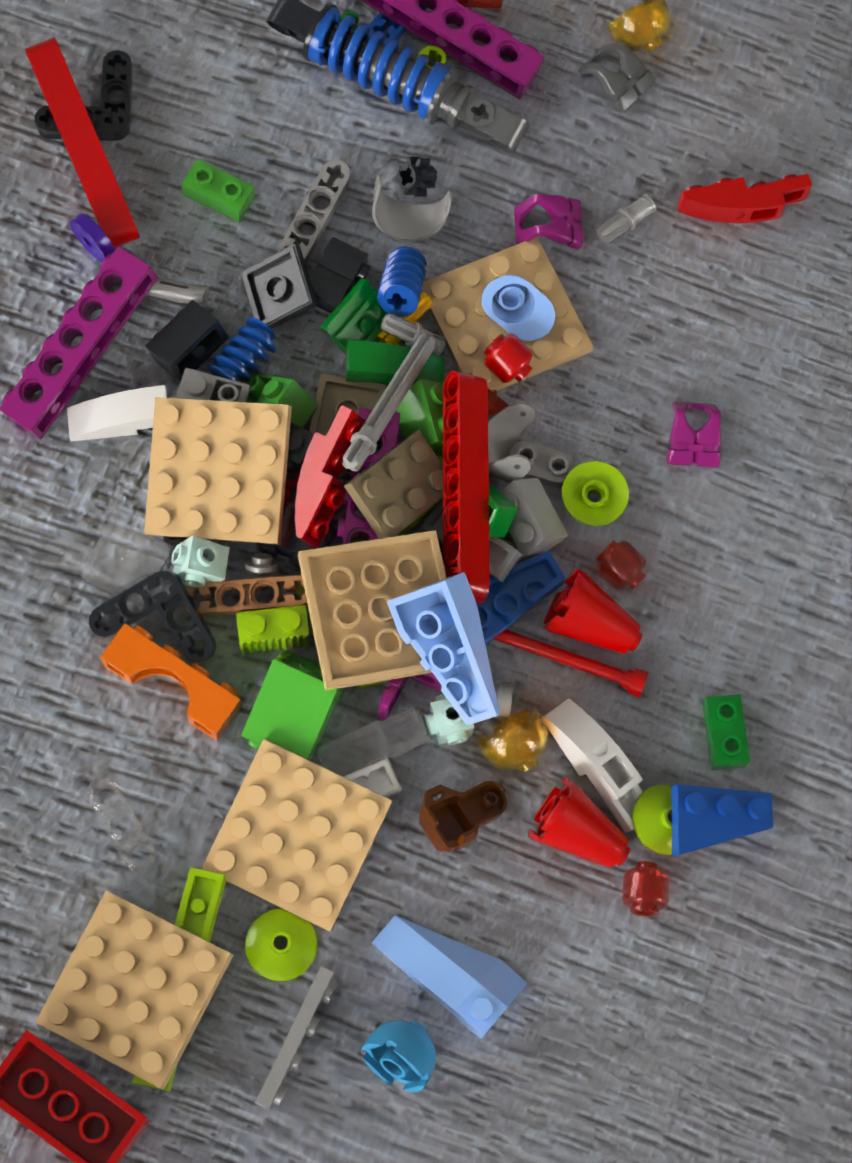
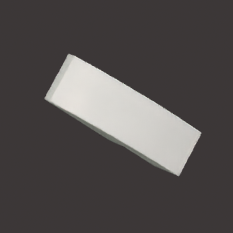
(114, 414)

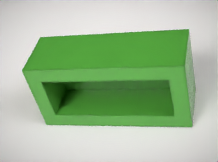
(218, 190)

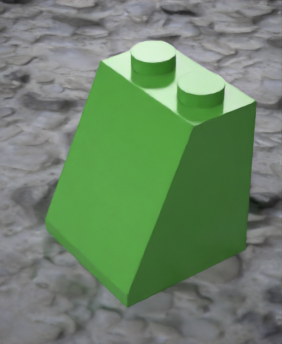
(292, 706)

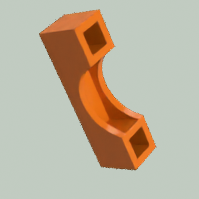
(136, 657)

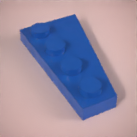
(518, 593)

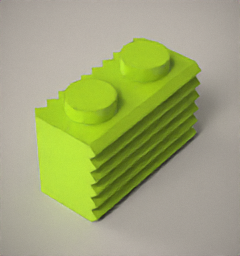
(273, 629)

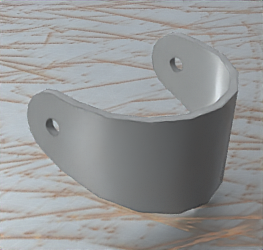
(408, 221)
(502, 433)

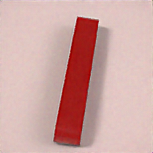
(82, 142)
(466, 481)

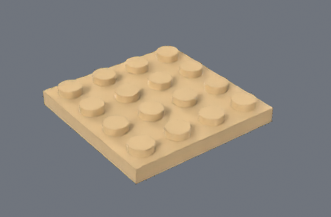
(470, 330)
(218, 470)
(349, 606)
(297, 834)
(134, 989)

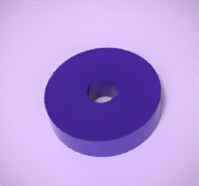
(91, 236)

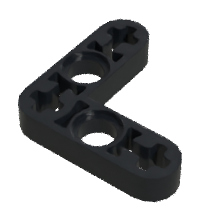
(102, 116)
(166, 605)

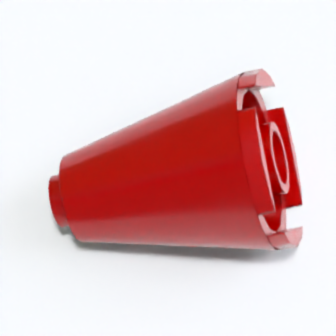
(591, 616)
(579, 827)

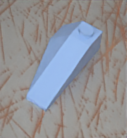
(459, 977)

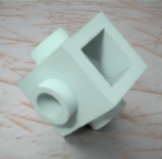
(200, 561)
(445, 729)

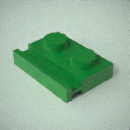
(356, 316)

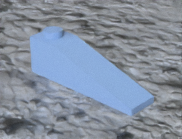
(448, 636)

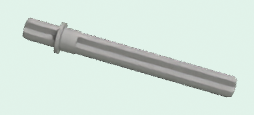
(364, 442)

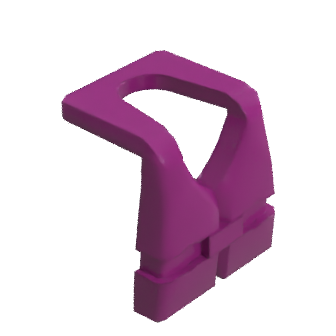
(564, 223)
(692, 445)
(396, 686)

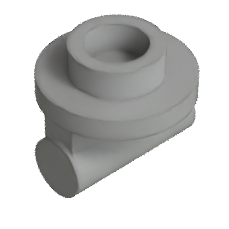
(261, 566)

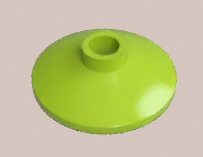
(598, 479)
(652, 821)
(284, 963)

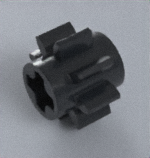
(417, 176)

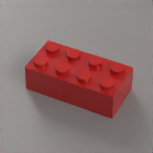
(66, 1104)

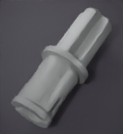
(626, 219)
(410, 332)

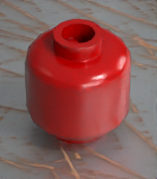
(508, 358)

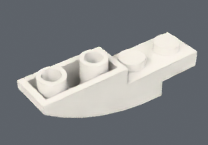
(598, 757)

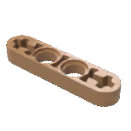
(248, 591)

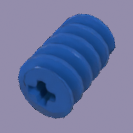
(402, 281)
(244, 351)

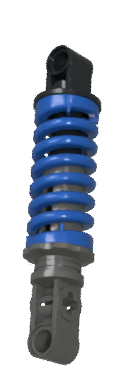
(393, 73)

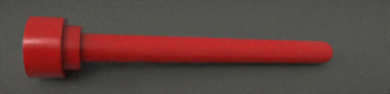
(632, 680)

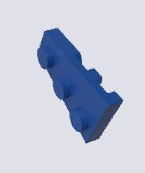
(716, 815)

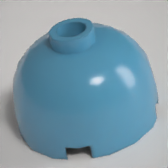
(401, 1052)

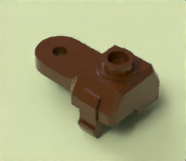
(457, 816)

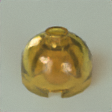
(642, 25)
(516, 741)

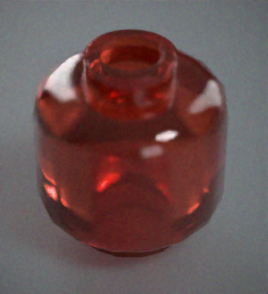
(621, 565)
(645, 889)

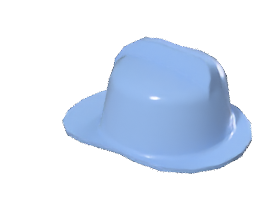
(518, 307)

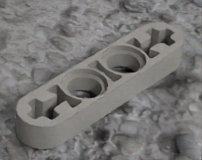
(311, 214)

